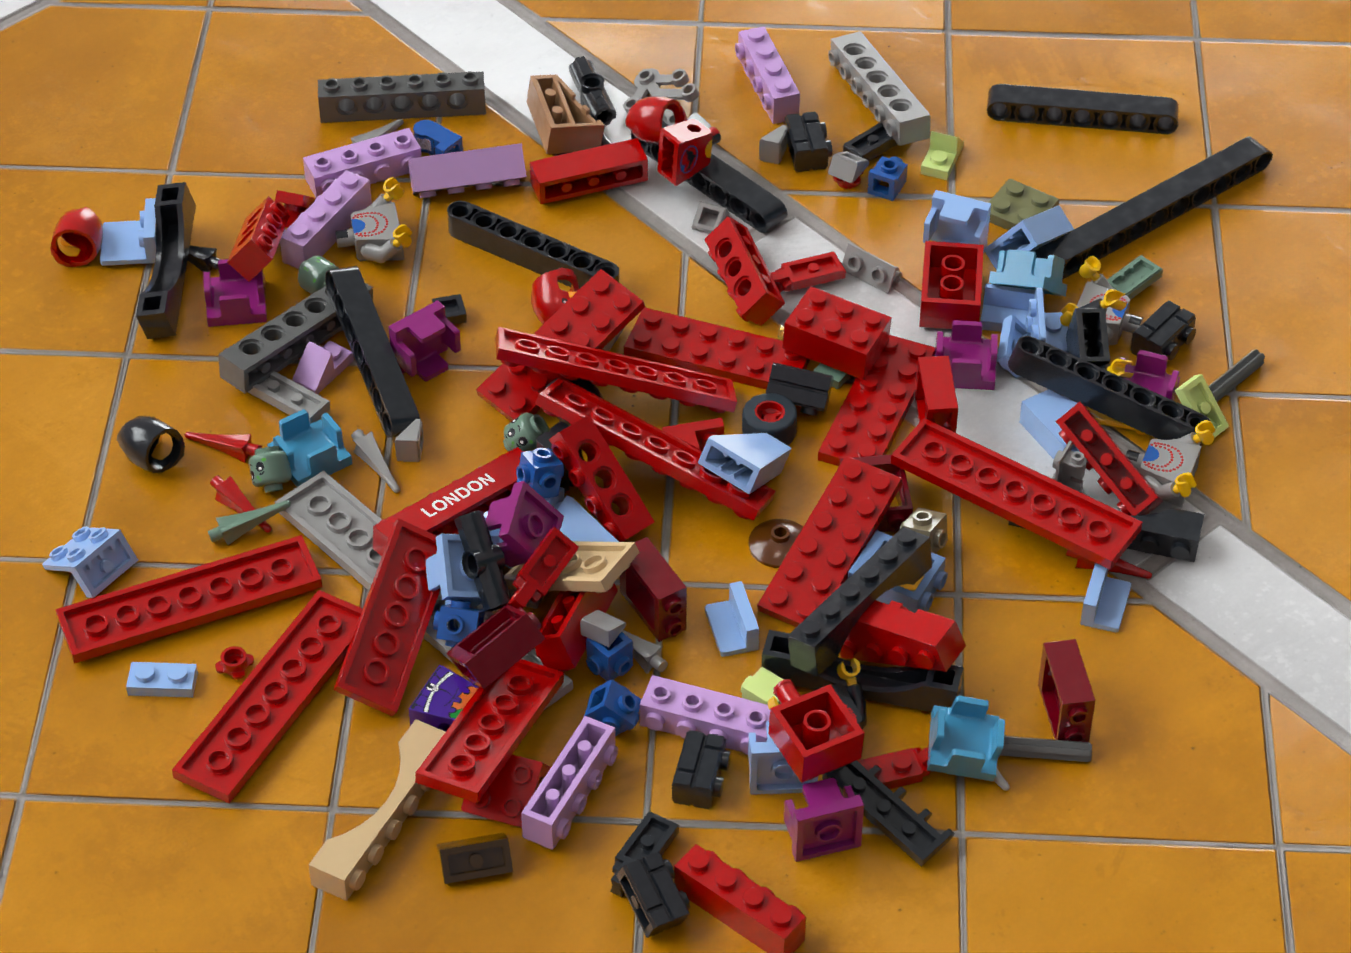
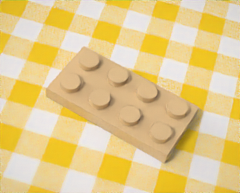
(591, 568)

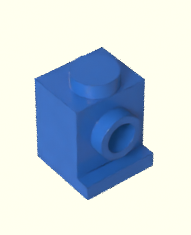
(889, 170)

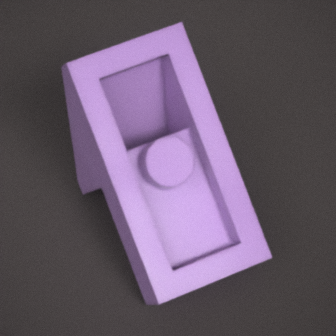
(321, 365)

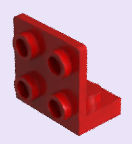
(509, 791)

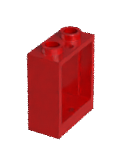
(936, 392)

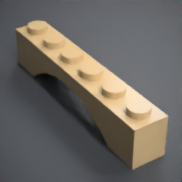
(347, 858)

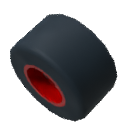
(770, 415)

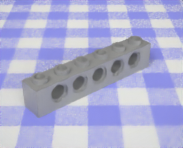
(880, 88)

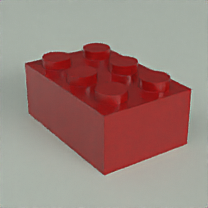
(951, 284)
(836, 332)

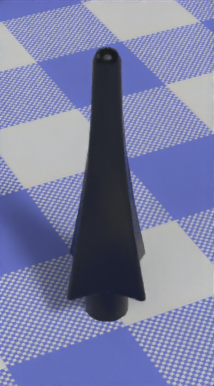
(203, 258)

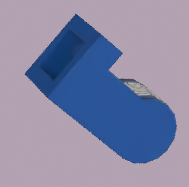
(436, 138)

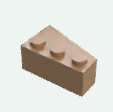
(560, 118)

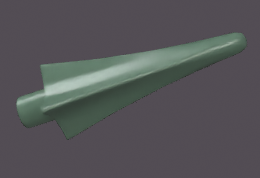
(234, 526)

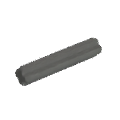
(1236, 374)
(1047, 749)

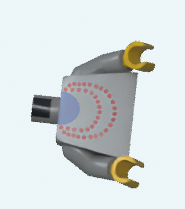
(377, 228)
(1116, 320)
(1172, 463)

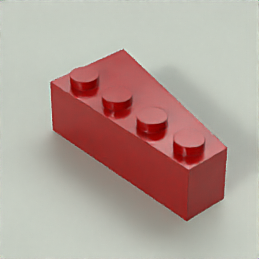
(903, 638)

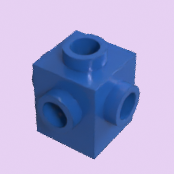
(541, 471)
(446, 618)
(612, 660)
(614, 706)

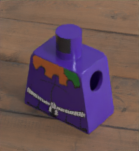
(441, 699)

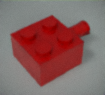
(814, 730)

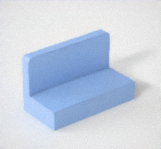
(1003, 302)
(1104, 601)
(734, 622)

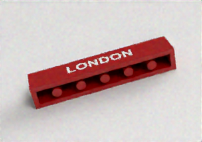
(460, 497)

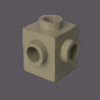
(930, 524)

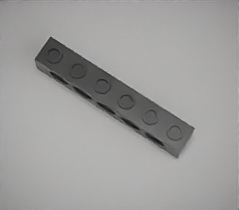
(401, 97)
(280, 341)

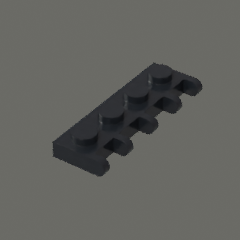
(890, 813)

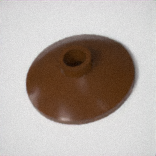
(772, 541)

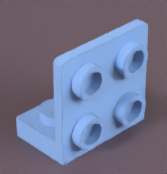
(130, 240)
(1045, 325)
(93, 558)

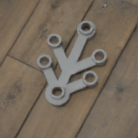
(649, 81)

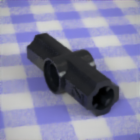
(592, 90)
(483, 561)

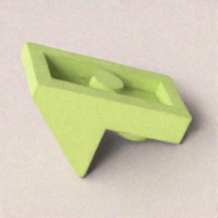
(941, 155)
(1198, 396)

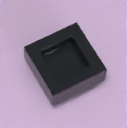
(454, 308)

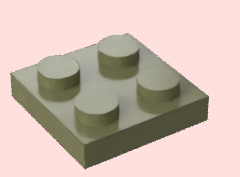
(1018, 202)

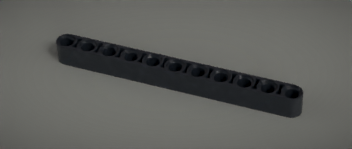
(1159, 205)

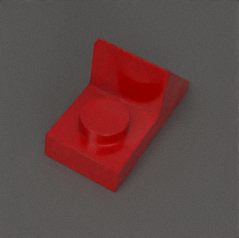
(294, 204)
(697, 432)

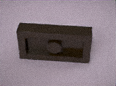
(475, 858)

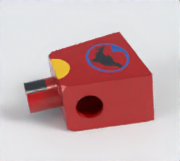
(685, 149)

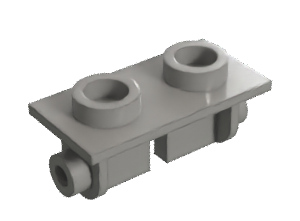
(870, 268)
(1070, 467)

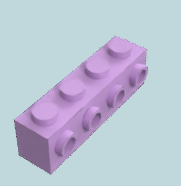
(767, 74)
(372, 159)
(467, 169)
(316, 226)
(685, 707)
(569, 782)

